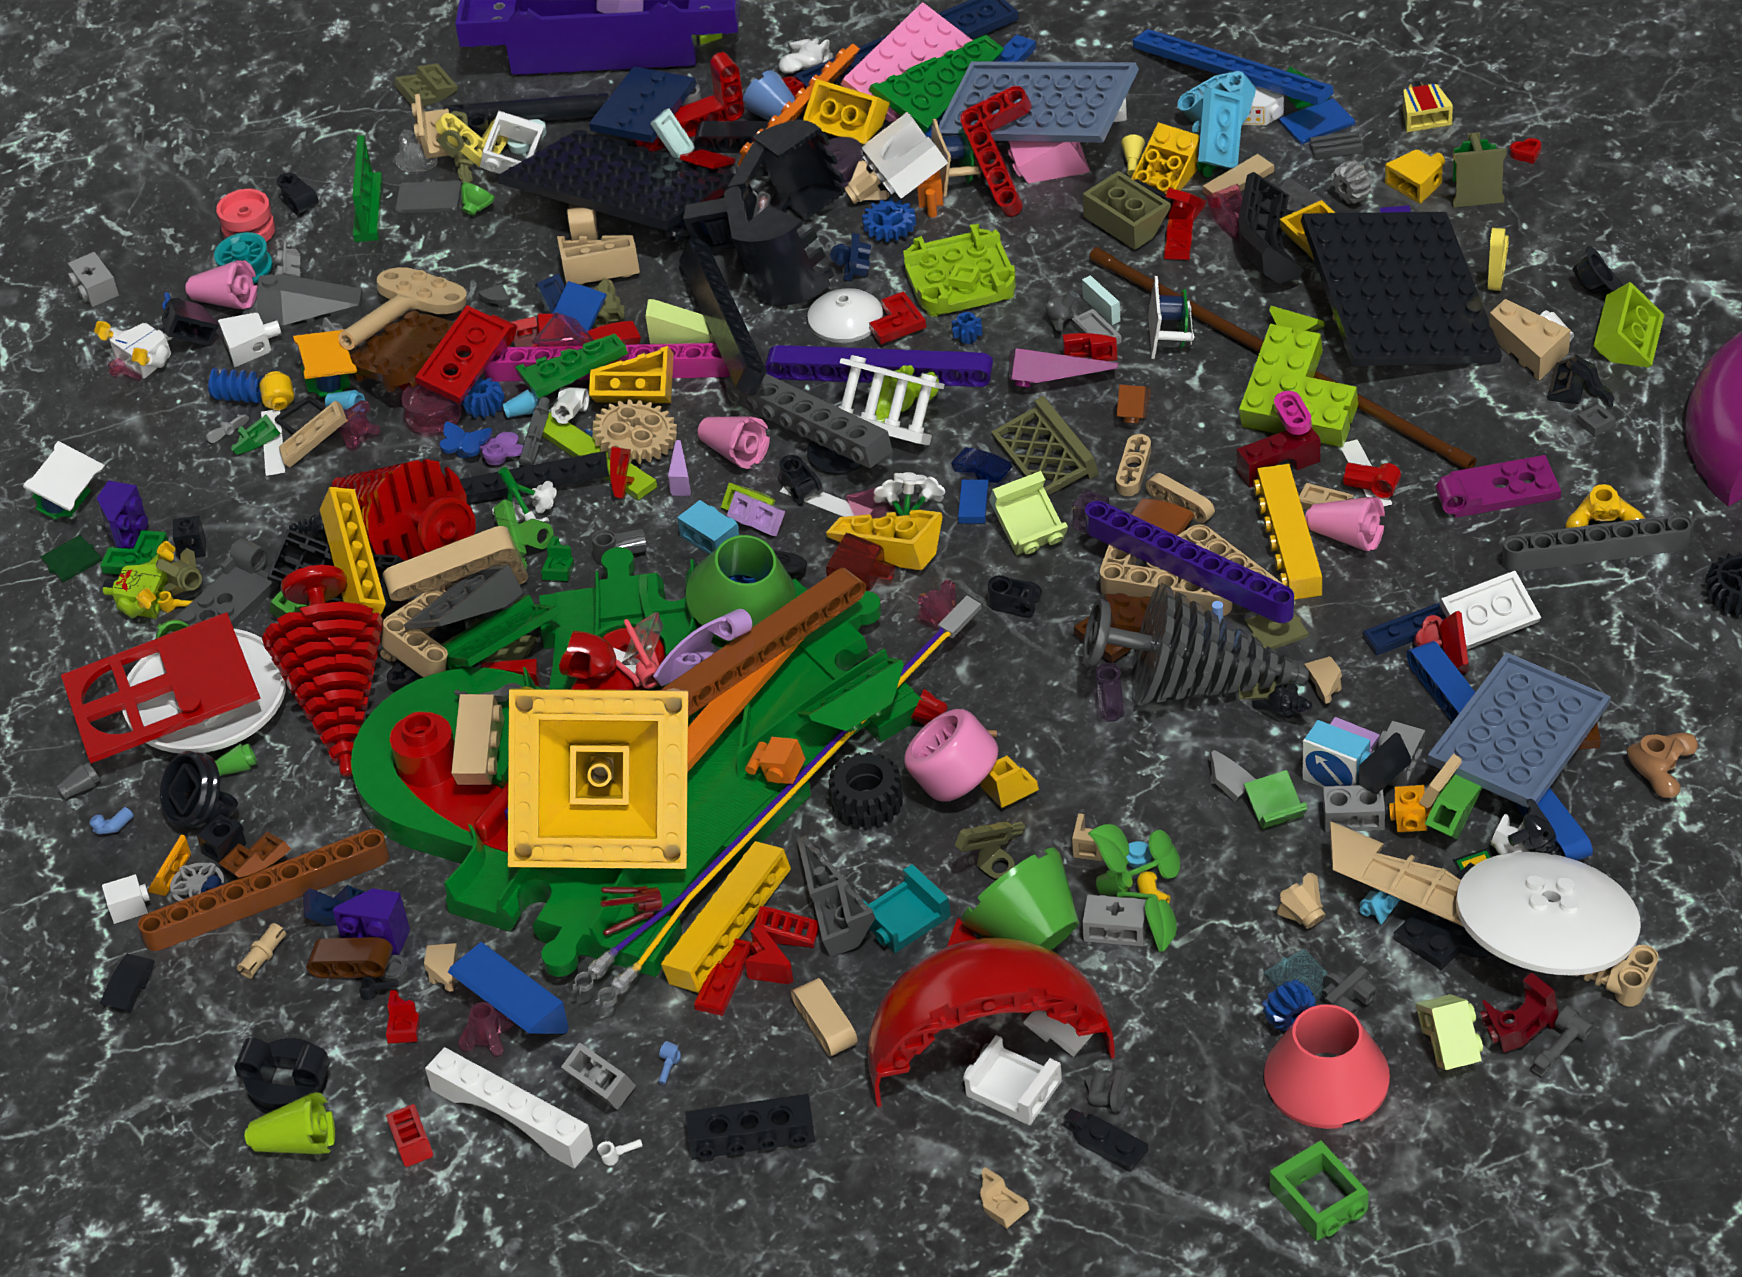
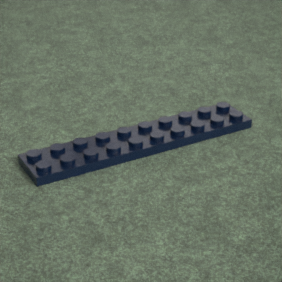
(970, 17)

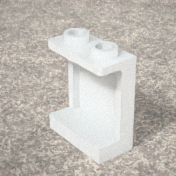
(1011, 1081)

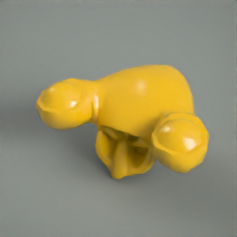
(1602, 505)

